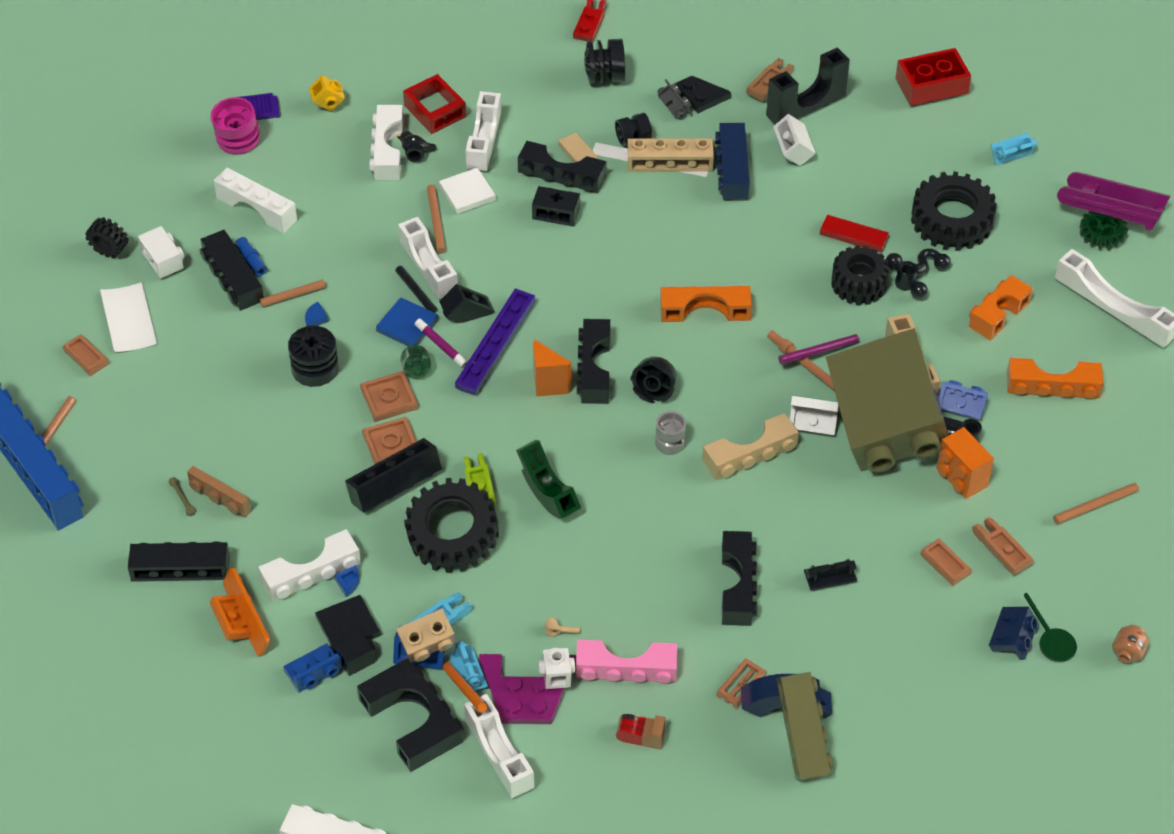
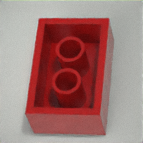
(933, 76)

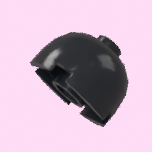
(654, 379)

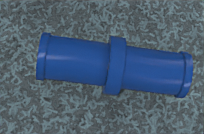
(251, 256)

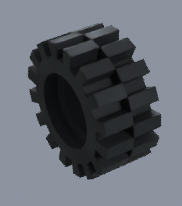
(106, 237)

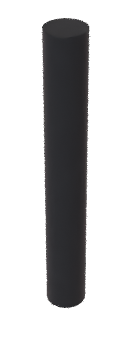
(417, 291)

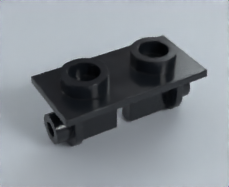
(831, 575)

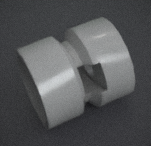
(670, 432)

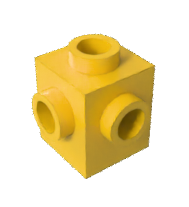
(326, 93)

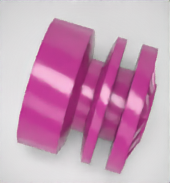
(235, 125)

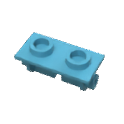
(1013, 148)
(467, 665)

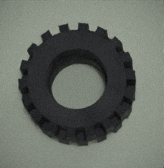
(857, 262)

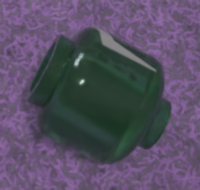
(415, 361)

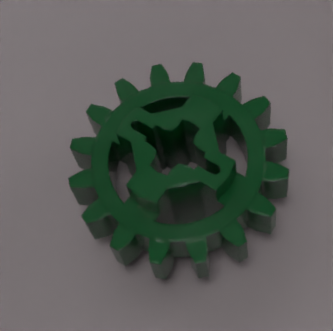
(1103, 229)

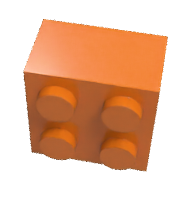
(964, 463)

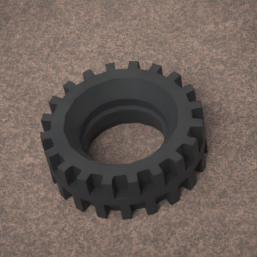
(950, 230)
(456, 551)

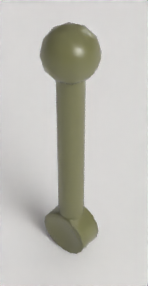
(190, 510)

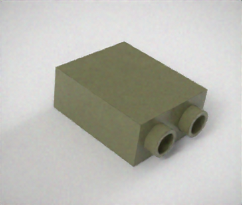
(887, 401)

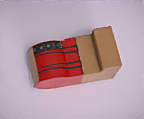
(641, 730)

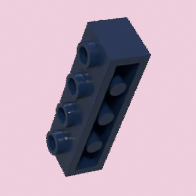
(733, 161)

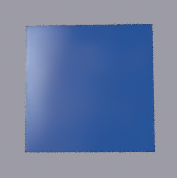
(401, 319)

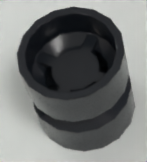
(635, 128)

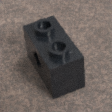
(556, 206)

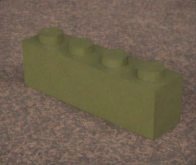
(803, 726)

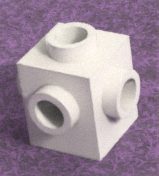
(556, 668)

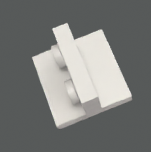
(814, 415)

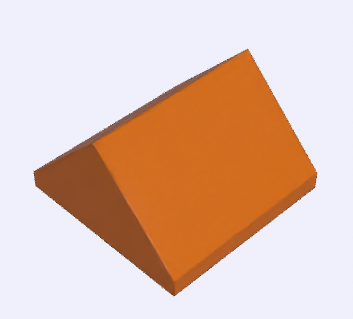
(550, 371)

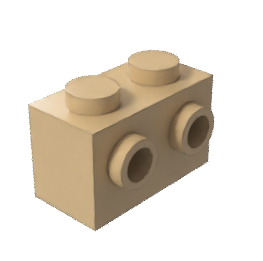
(426, 636)

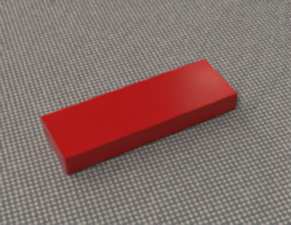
(854, 233)

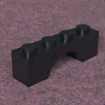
(585, 174)
(594, 381)
(738, 601)

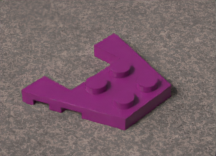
(520, 698)

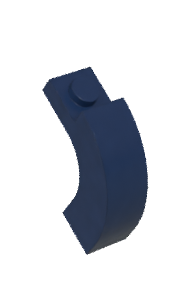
(763, 696)

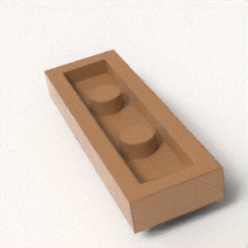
(218, 492)

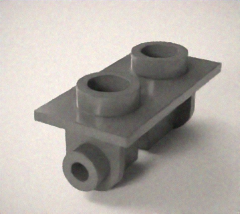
(671, 94)

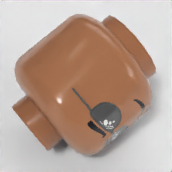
(1130, 644)

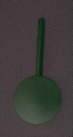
(1054, 643)

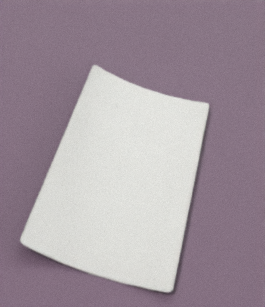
(128, 318)

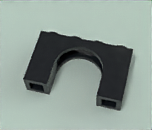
(827, 88)
(407, 684)

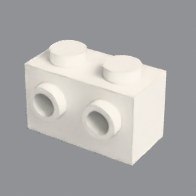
(794, 140)
(161, 251)

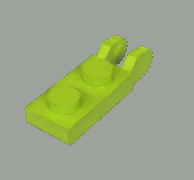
(479, 475)

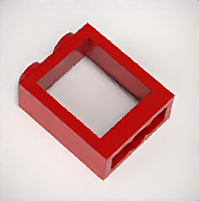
(434, 120)

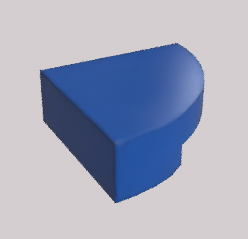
(315, 315)
(348, 580)

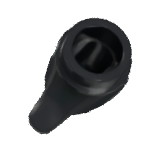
(415, 146)

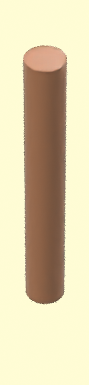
(295, 292)

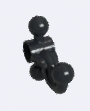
(908, 271)

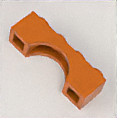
(731, 301)
(1029, 379)

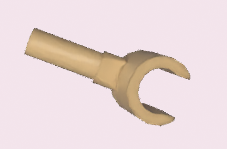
(553, 629)

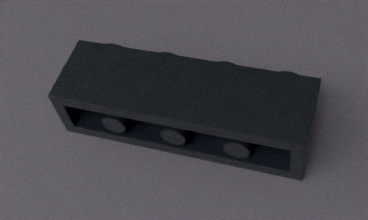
(231, 270)
(393, 475)
(178, 561)

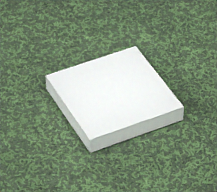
(467, 190)

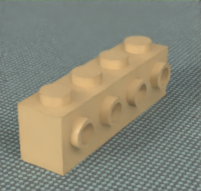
(670, 155)

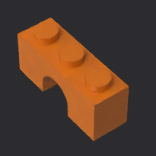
(1009, 295)

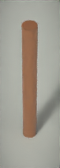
(436, 221)
(58, 419)
(1095, 503)

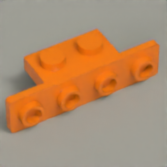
(237, 614)

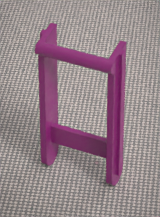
(1113, 199)

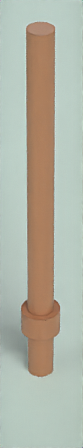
(787, 347)

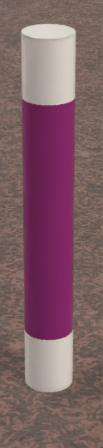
(441, 343)

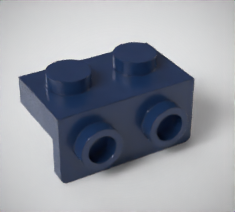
(1014, 631)

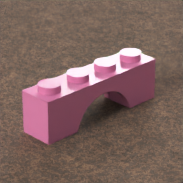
(655, 665)

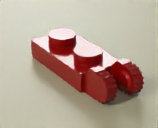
(589, 21)

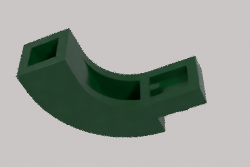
(548, 489)

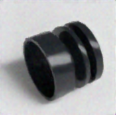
(605, 61)
(313, 356)

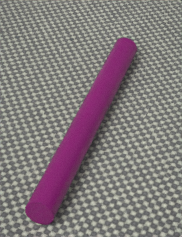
(817, 349)

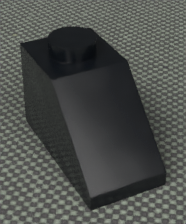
(465, 304)

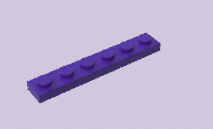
(495, 341)

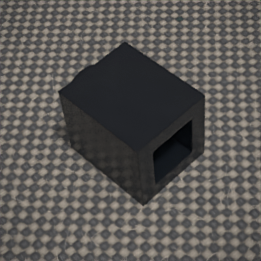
(356, 653)

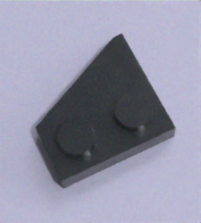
(701, 93)

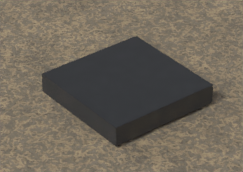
(346, 620)

